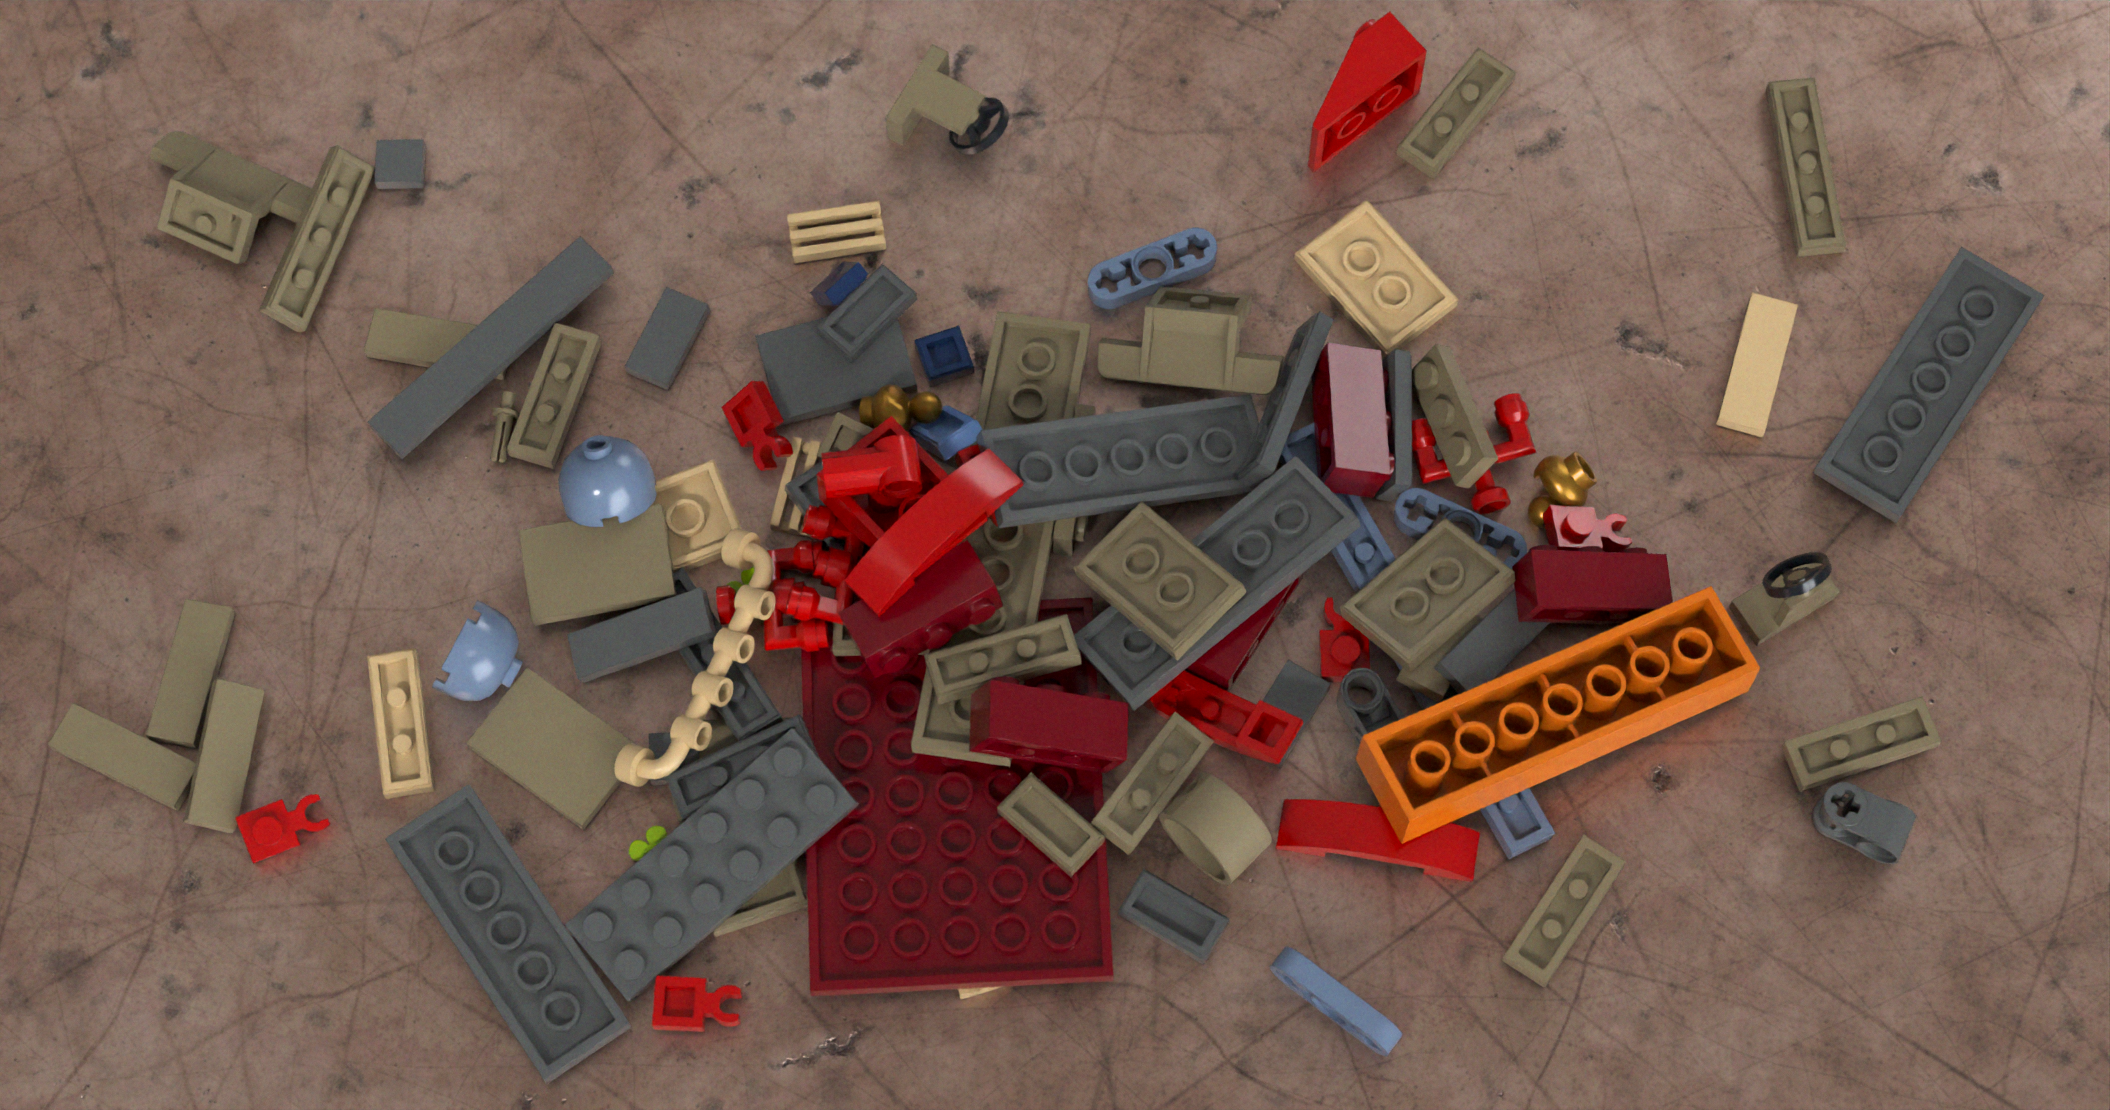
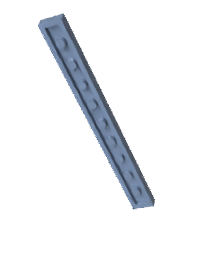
(1515, 820)

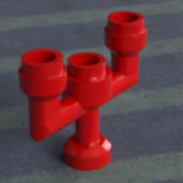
(1511, 415)
(830, 567)
(807, 635)

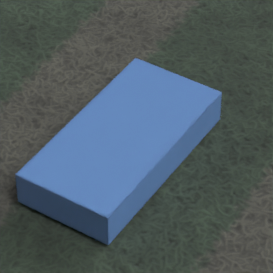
(947, 434)

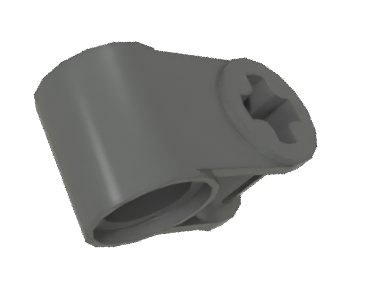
(1371, 716)
(1869, 822)

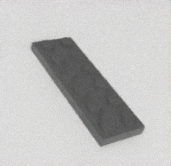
(1928, 384)
(1124, 459)
(1259, 541)
(711, 864)
(508, 933)

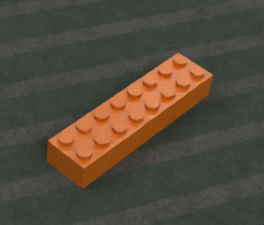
(1556, 714)

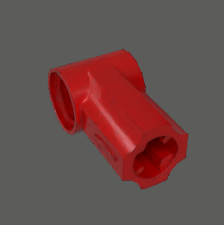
(885, 468)

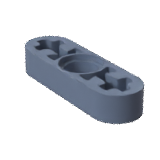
(1116, 268)
(1434, 503)
(1336, 1001)

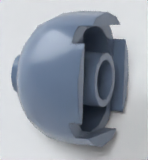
(605, 481)
(481, 657)

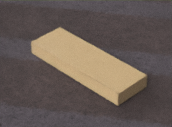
(1757, 364)
(400, 723)

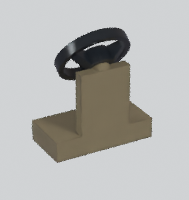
(948, 104)
(1785, 595)

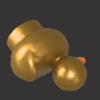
(894, 402)
(1564, 480)

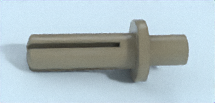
(505, 416)

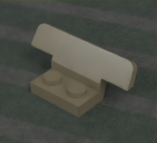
(220, 196)
(1192, 343)

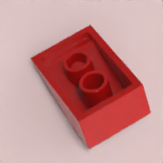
(1373, 82)
(871, 514)

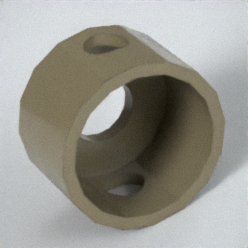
(1215, 828)

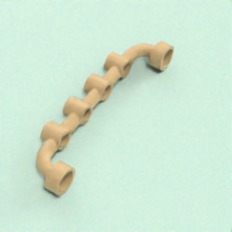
(739, 550)

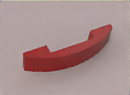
(929, 528)
(1228, 719)
(1366, 833)

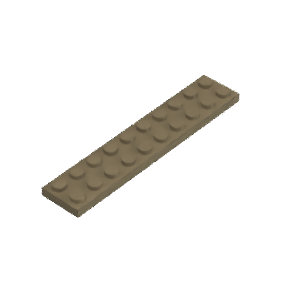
(1028, 379)

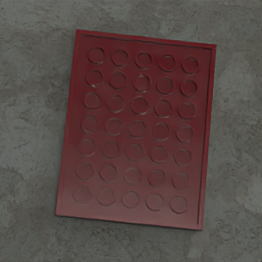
(925, 871)

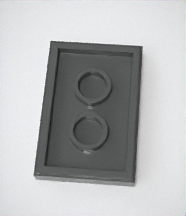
(815, 379)

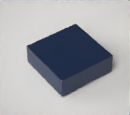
(839, 283)
(944, 356)

